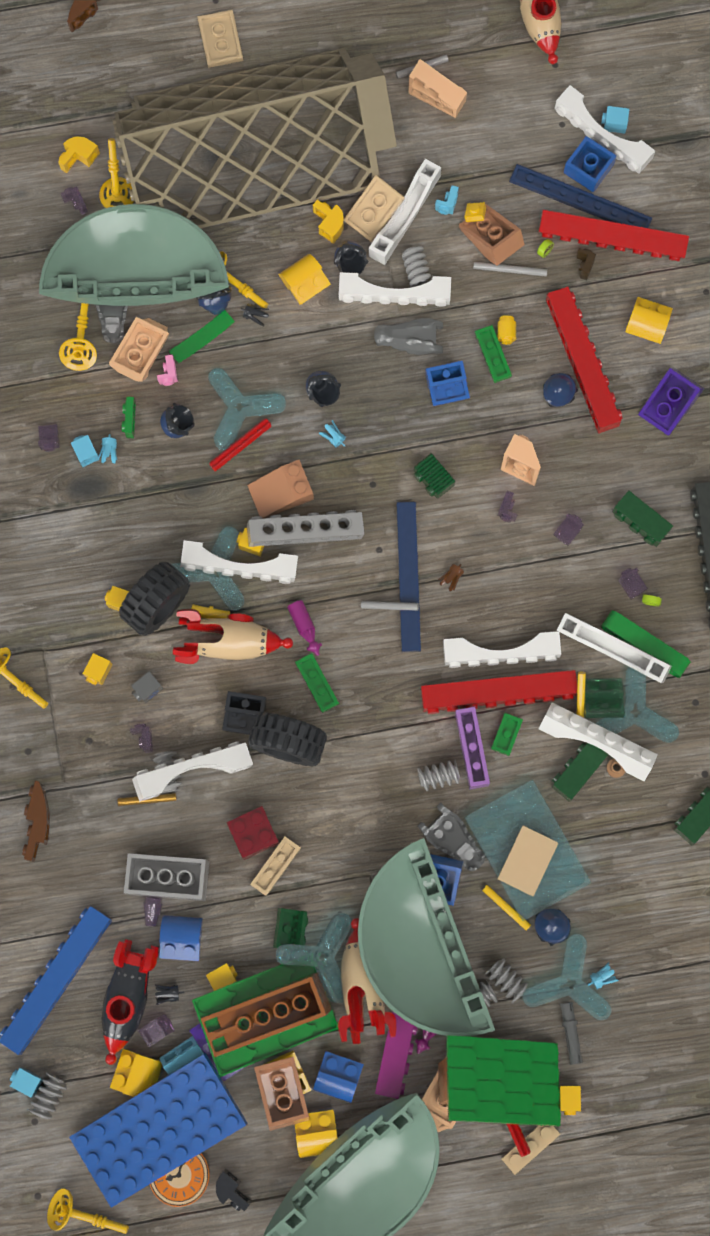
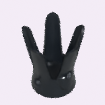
(251, 310)
(167, 993)

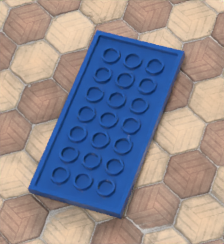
(158, 1130)

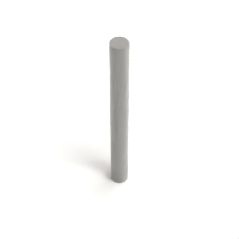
(510, 269)

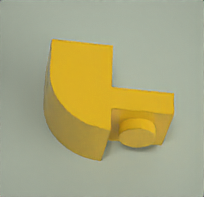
(78, 149)
(332, 222)

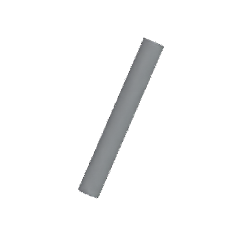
(433, 62)
(389, 605)

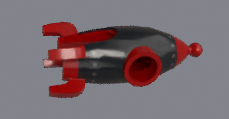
(126, 996)

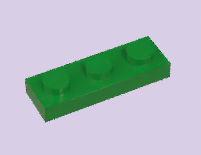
(493, 354)
(317, 683)

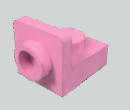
(170, 368)

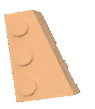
(436, 89)

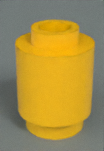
(506, 330)

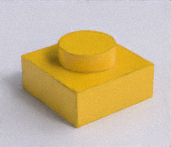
(475, 212)

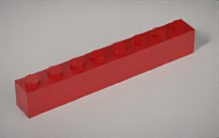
(613, 234)
(583, 360)
(499, 691)

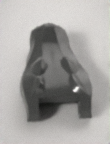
(112, 322)
(414, 336)
(451, 837)

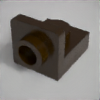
(588, 260)

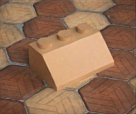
(521, 460)

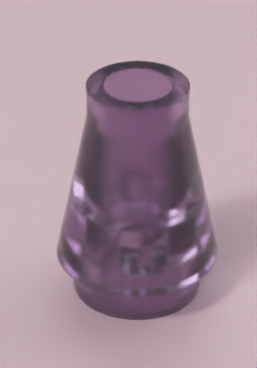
(152, 910)

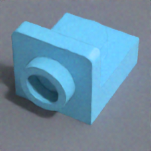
(448, 205)

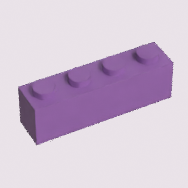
(472, 748)

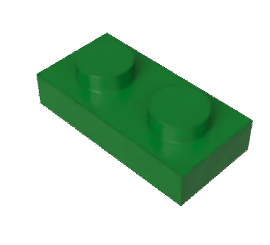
(129, 410)
(506, 734)

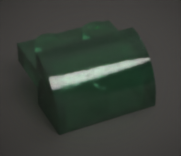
(604, 698)

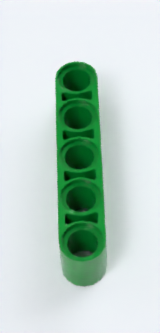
(632, 634)

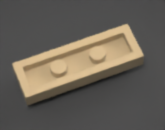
(275, 866)
(537, 1141)

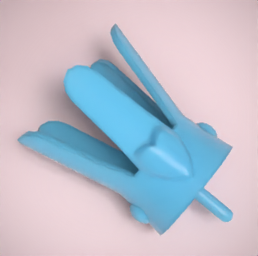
(337, 437)
(108, 446)
(603, 977)

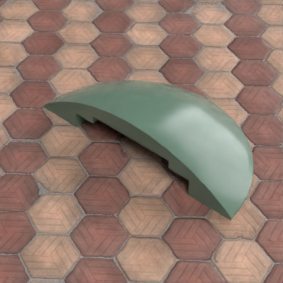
(132, 259)
(416, 950)
(366, 1178)

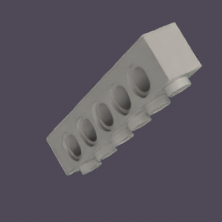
(258, 537)

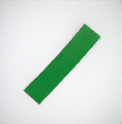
(202, 337)

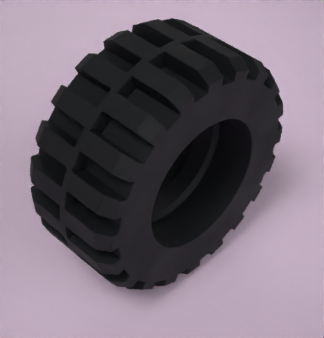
(154, 598)
(287, 739)

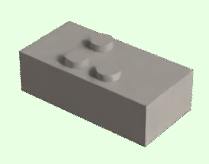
(166, 877)

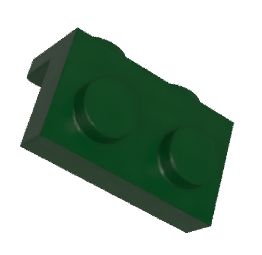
(290, 927)

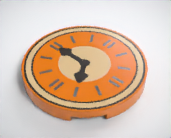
(184, 1183)

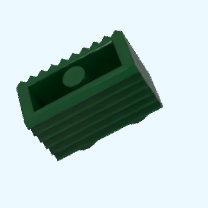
(433, 476)

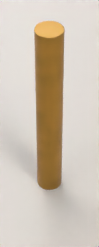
(134, 800)

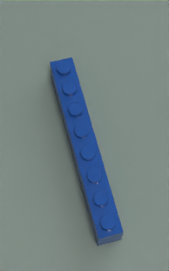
(55, 980)

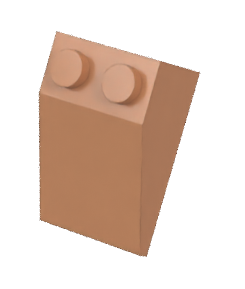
(494, 236)
(281, 490)
(281, 1093)

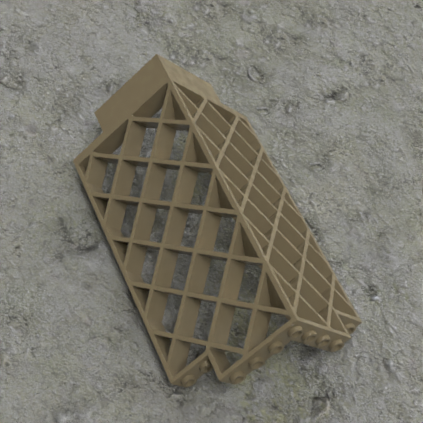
(237, 101)

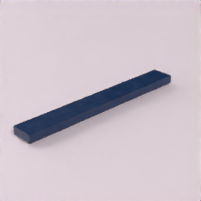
(577, 198)
(408, 575)

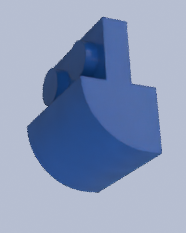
(447, 383)
(180, 938)
(338, 1077)

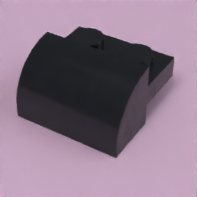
(241, 712)
(227, 1188)

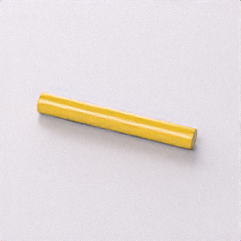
(581, 693)
(506, 907)

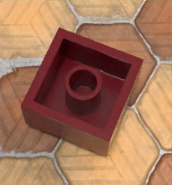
(252, 833)

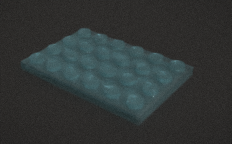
(496, 832)

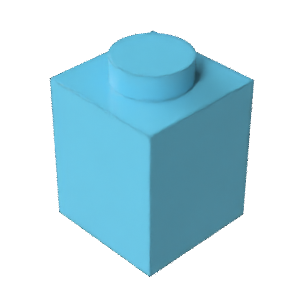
(615, 119)
(84, 450)
(25, 1082)

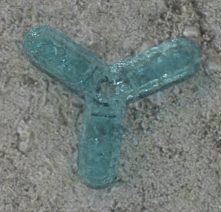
(233, 418)
(224, 584)
(648, 720)
(309, 955)
(572, 969)

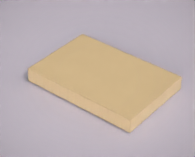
(220, 38)
(374, 208)
(527, 861)

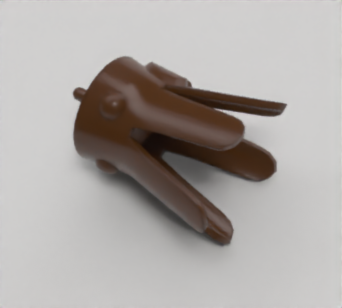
(453, 575)

